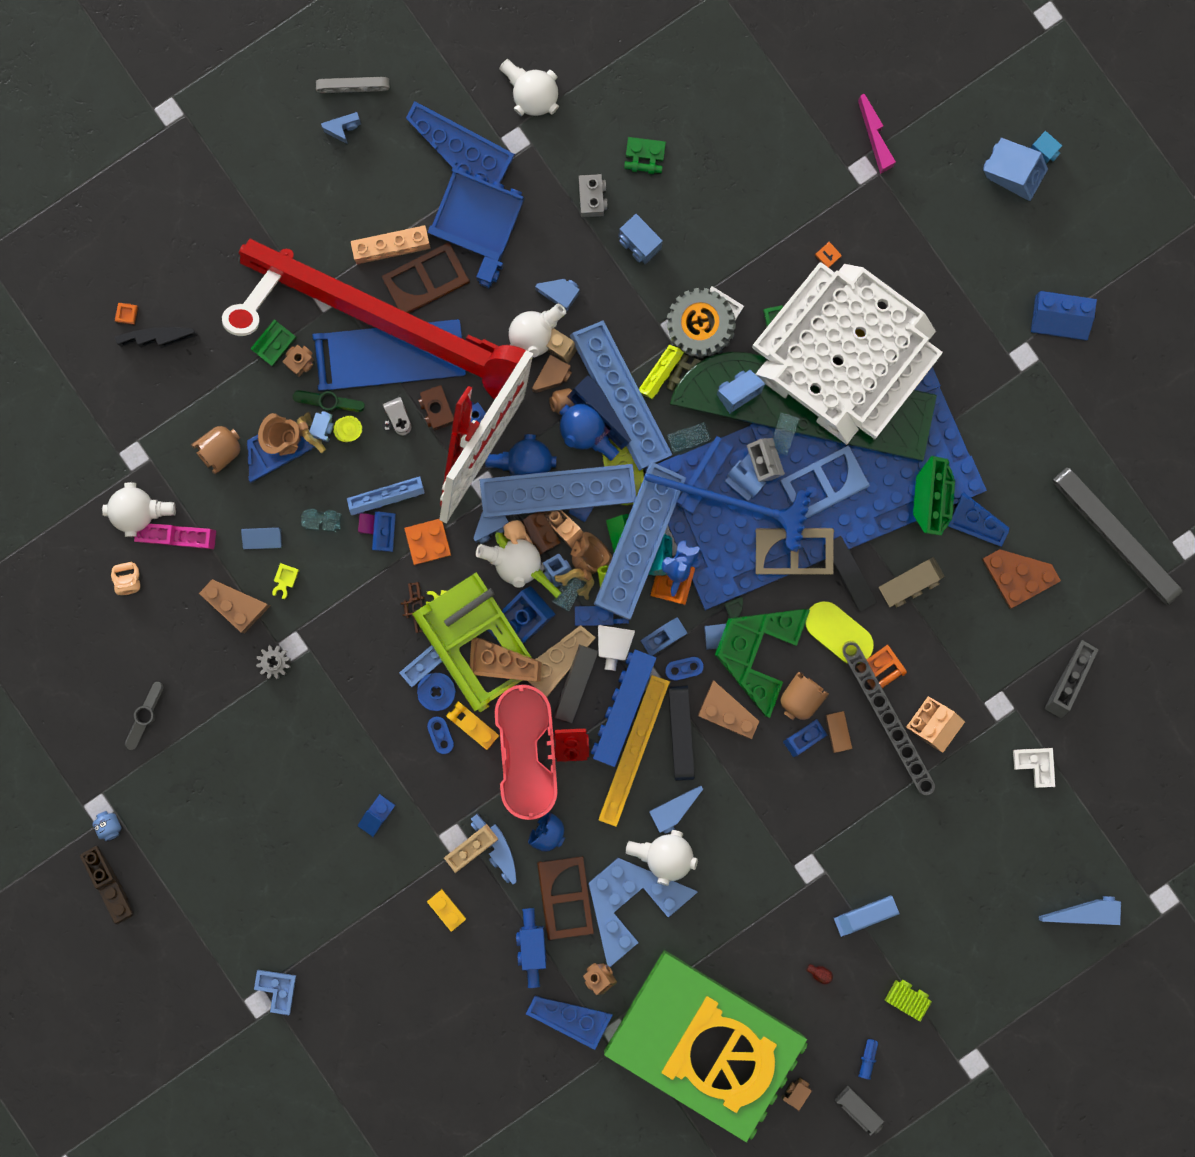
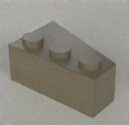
(912, 582)

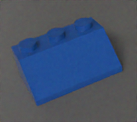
(1063, 315)

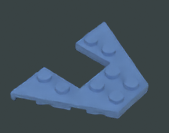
(614, 888)

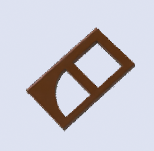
(410, 302)
(548, 873)

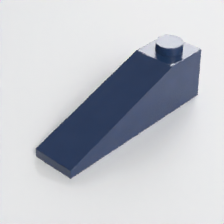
(591, 394)

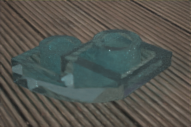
(785, 432)
(689, 437)

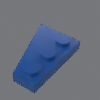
(978, 522)

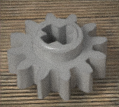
(267, 667)

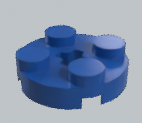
(438, 702)

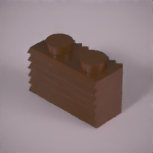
(541, 532)

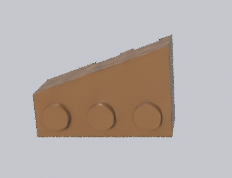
(235, 606)

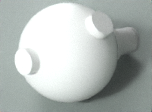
(533, 90)
(533, 329)
(133, 509)
(514, 562)
(667, 856)

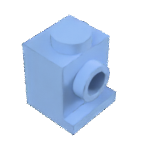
(322, 426)

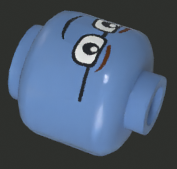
(107, 826)

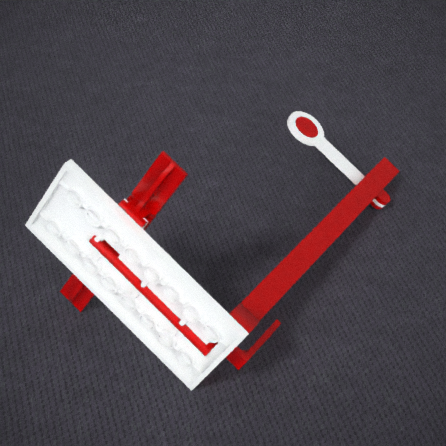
(502, 367)

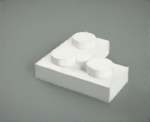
(1042, 763)

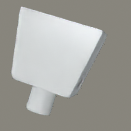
(613, 645)

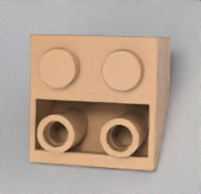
(935, 724)

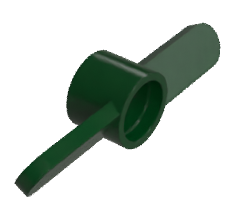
(316, 399)

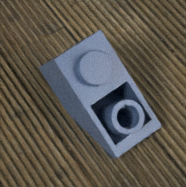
(488, 527)

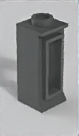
(859, 1111)

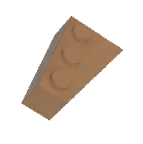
(727, 712)

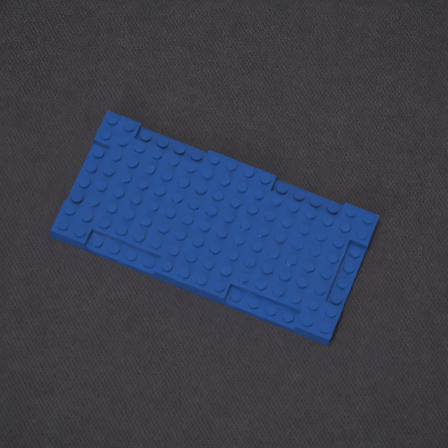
(728, 532)

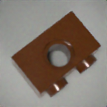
(444, 416)

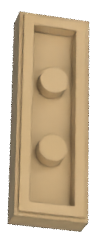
(471, 848)

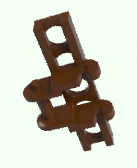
(412, 601)

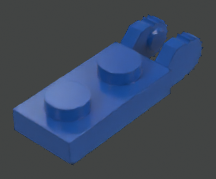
(595, 616)

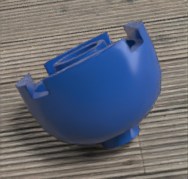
(548, 833)

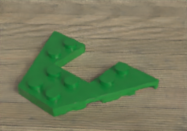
(740, 646)

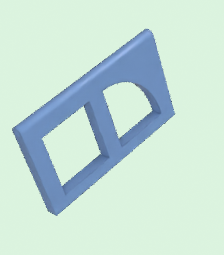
(854, 483)

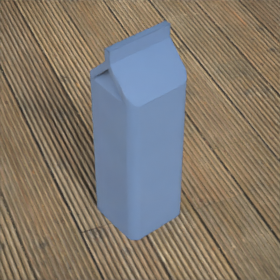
(866, 915)

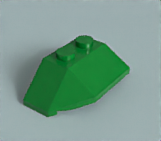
(934, 496)

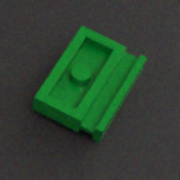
(273, 343)

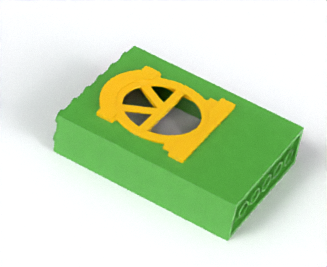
(669, 1016)

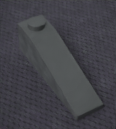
(1071, 680)

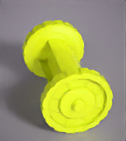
(347, 429)

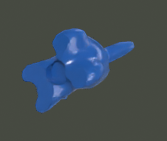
(679, 567)

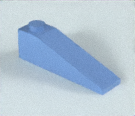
(1093, 912)

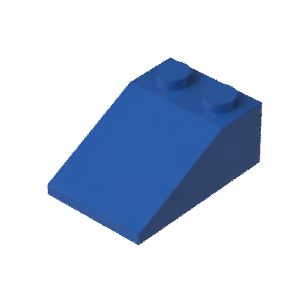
(527, 614)

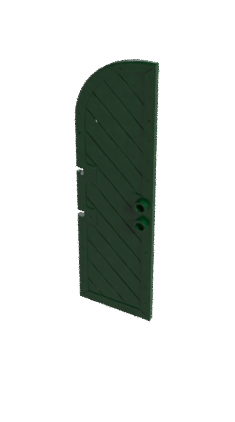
(903, 436)

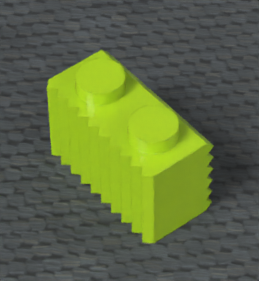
(908, 1000)

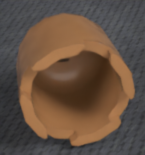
(218, 447)
(802, 697)

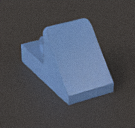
(336, 126)

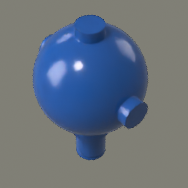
(581, 426)
(524, 457)

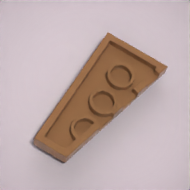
(499, 662)

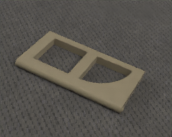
(769, 536)

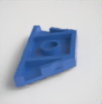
(262, 463)

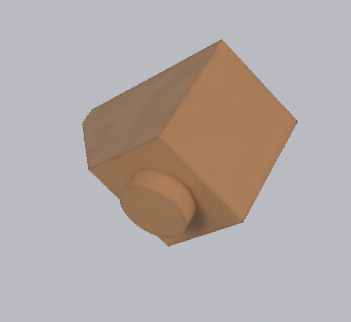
(552, 375)

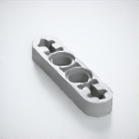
(362, 84)

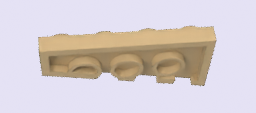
(559, 659)

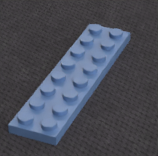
(613, 376)
(557, 490)
(638, 544)

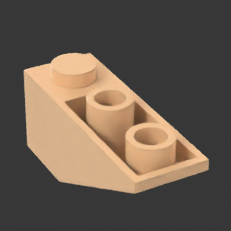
(564, 527)

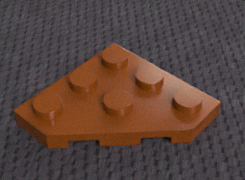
(1019, 576)

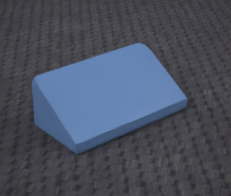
(261, 538)

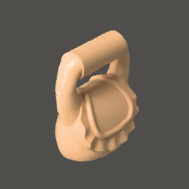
(516, 530)
(128, 583)

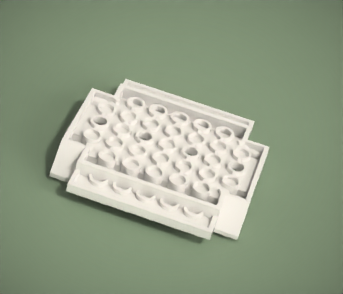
(876, 368)

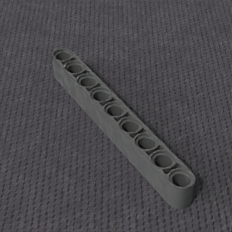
(1117, 536)
(894, 725)

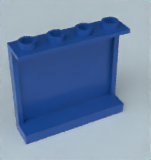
(477, 214)

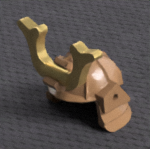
(283, 435)
(586, 558)

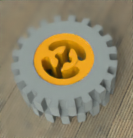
(705, 343)

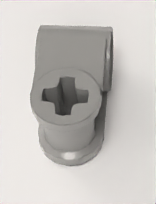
(397, 413)

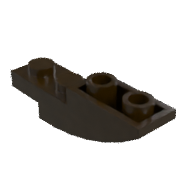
(107, 884)

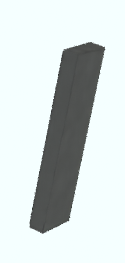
(575, 683)

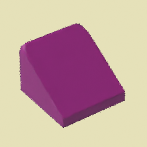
(366, 523)

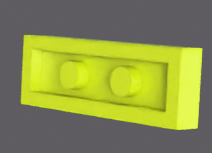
(661, 371)

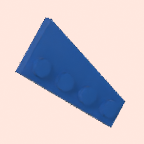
(574, 1021)

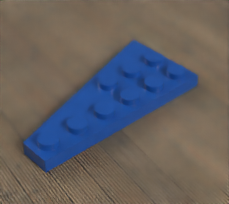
(461, 146)

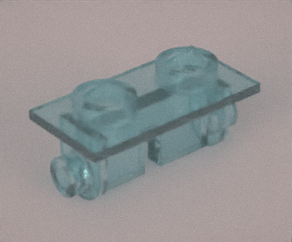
(313, 518)
(569, 593)

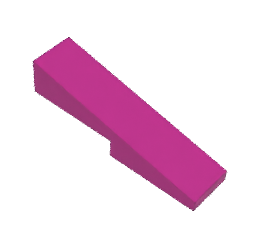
(874, 126)
(177, 536)

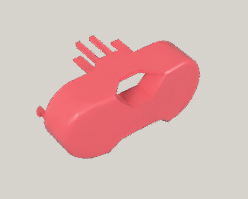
(527, 785)

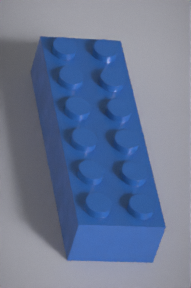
(624, 708)

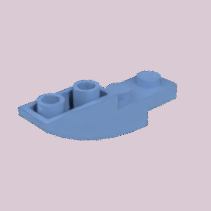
(501, 855)

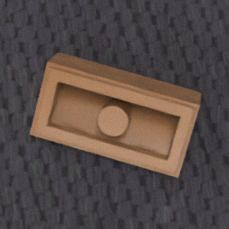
(838, 732)

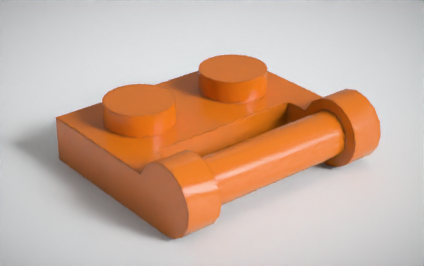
(880, 662)

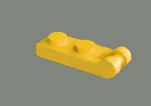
(473, 726)

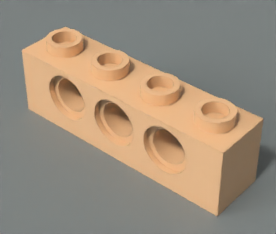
(390, 244)

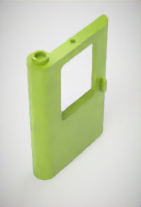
(449, 639)

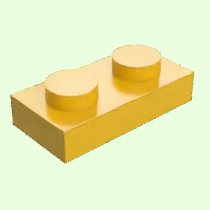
(446, 910)

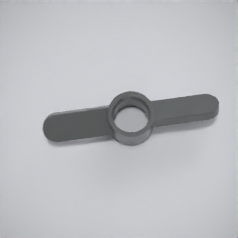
(138, 726)

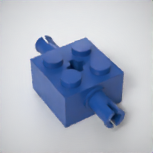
(532, 945)

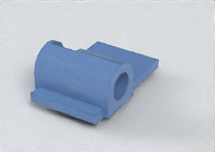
(744, 479)

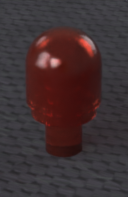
(820, 974)

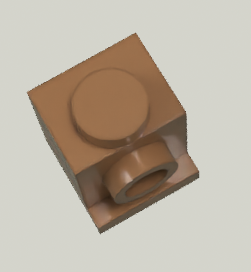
(797, 1093)

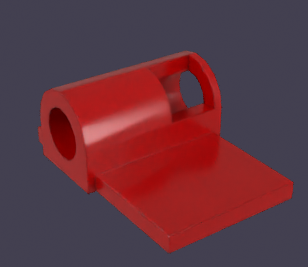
(571, 745)

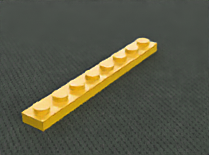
(634, 750)

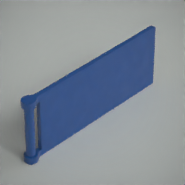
(379, 358)

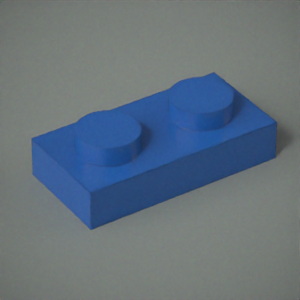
(383, 531)

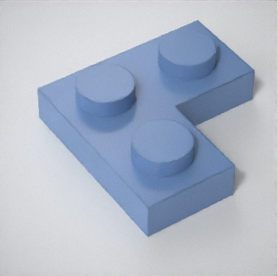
(281, 986)

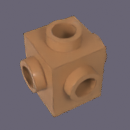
(296, 366)
(599, 978)

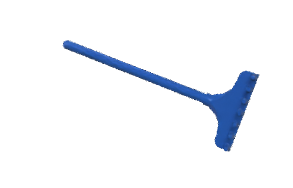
(791, 517)

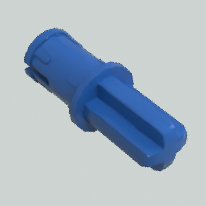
(868, 1059)

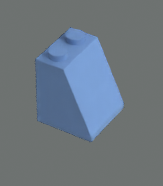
(1016, 168)

